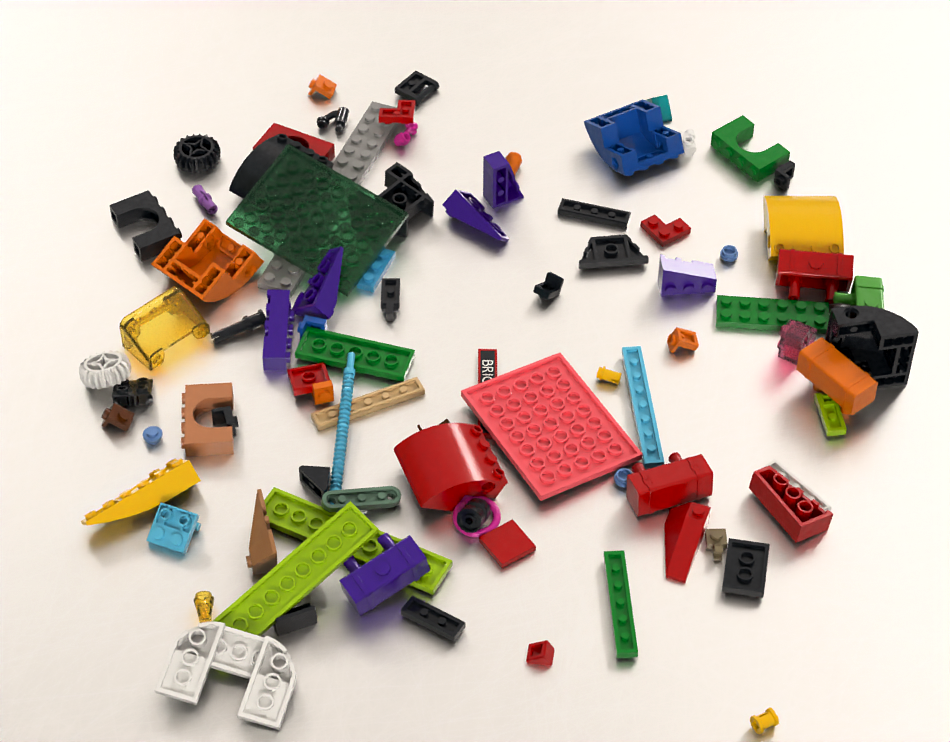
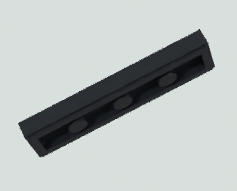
(594, 213)

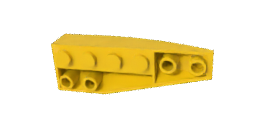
(148, 493)

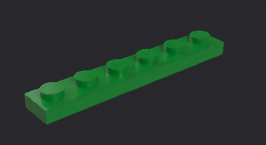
(620, 604)

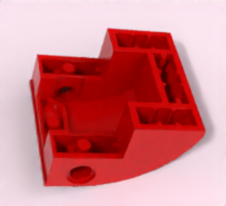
(448, 464)

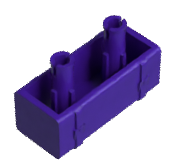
(384, 574)

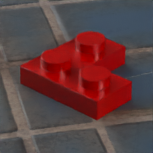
(402, 114)
(665, 233)

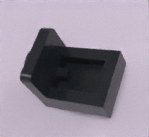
(784, 174)
(550, 287)
(225, 415)

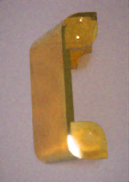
(161, 325)

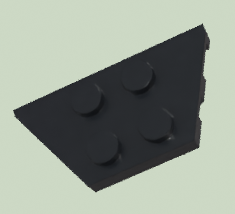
(611, 251)

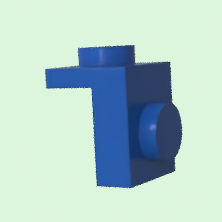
(311, 321)

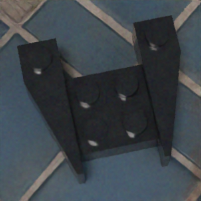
(406, 194)

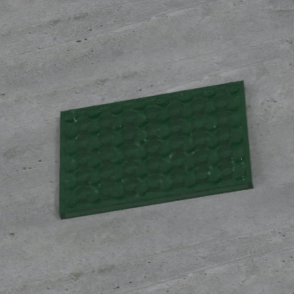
(308, 208)

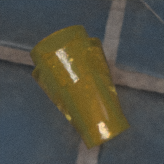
(204, 605)

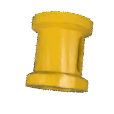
(764, 720)

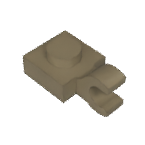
(716, 540)

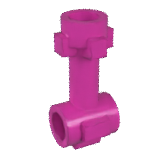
(403, 138)

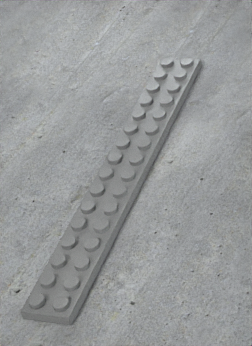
(352, 162)

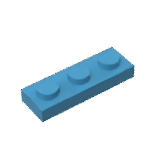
(377, 271)

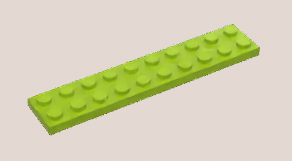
(303, 518)
(300, 572)

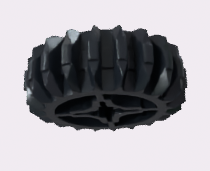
(196, 153)

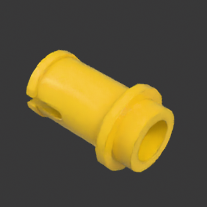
(608, 375)

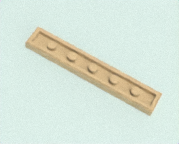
(370, 402)

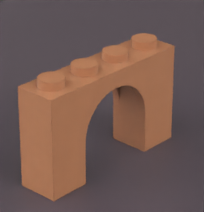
(201, 439)

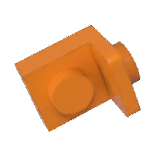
(682, 338)

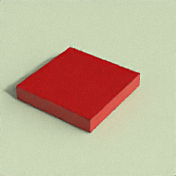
(303, 377)
(507, 543)

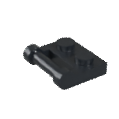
(413, 83)

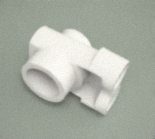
(688, 142)

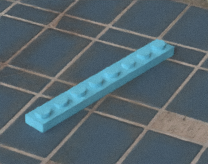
(642, 407)

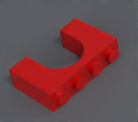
(319, 146)

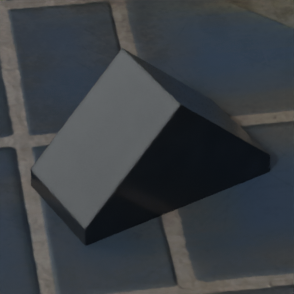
(316, 479)

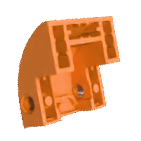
(208, 263)

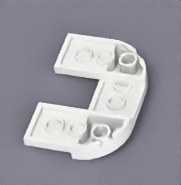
(237, 653)

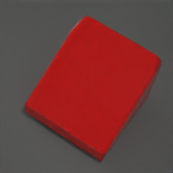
(540, 653)

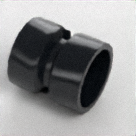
(473, 515)

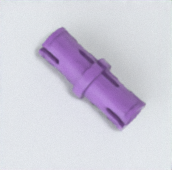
(204, 199)

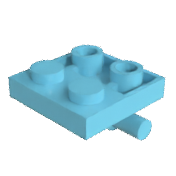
(173, 528)

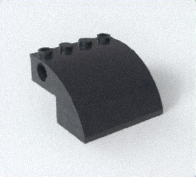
(261, 159)
(874, 341)

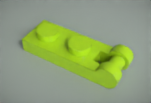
(830, 415)

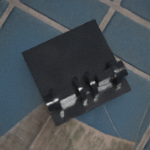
(141, 387)

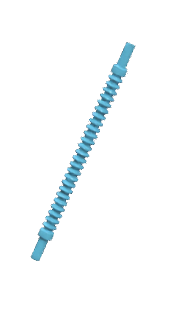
(343, 422)

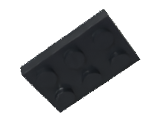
(745, 567)

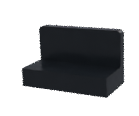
(296, 619)

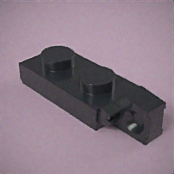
(390, 297)

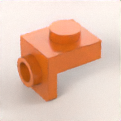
(323, 86)
(323, 392)

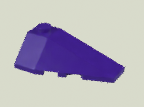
(469, 210)
(322, 291)

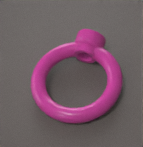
(495, 511)

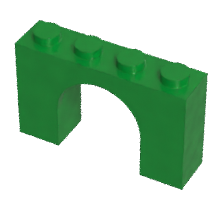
(755, 164)

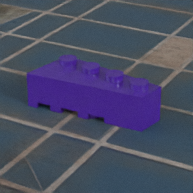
(278, 331)

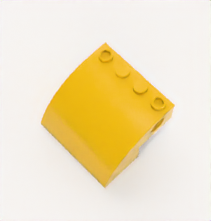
(803, 224)

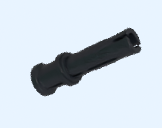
(247, 323)

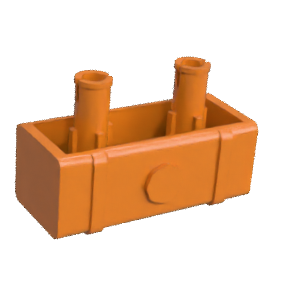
(836, 376)

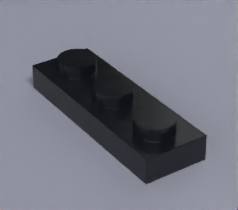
(433, 618)

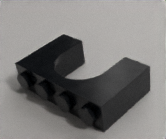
(145, 208)

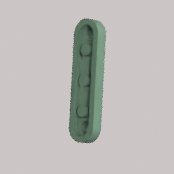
(362, 498)

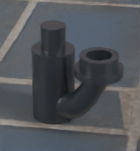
(340, 115)

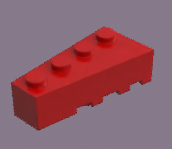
(789, 505)

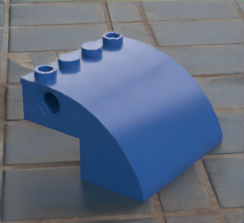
(633, 137)

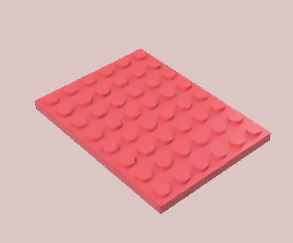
(551, 426)

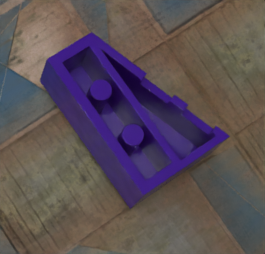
(499, 181)
(685, 277)

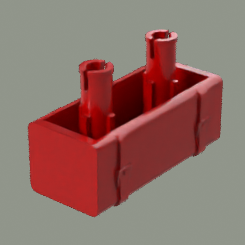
(814, 271)
(669, 484)

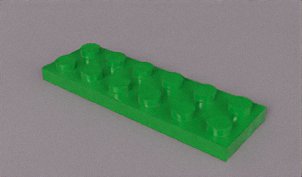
(769, 313)
(370, 356)

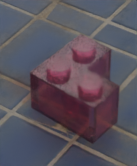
(793, 339)

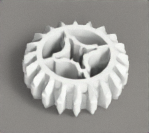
(104, 369)

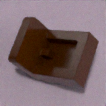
(117, 416)

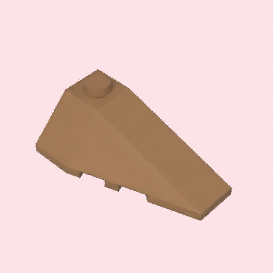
(261, 546)

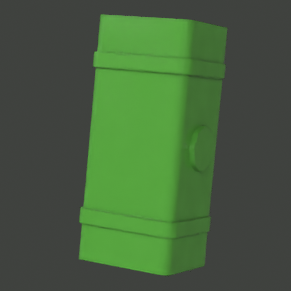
(864, 292)

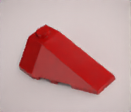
(683, 537)

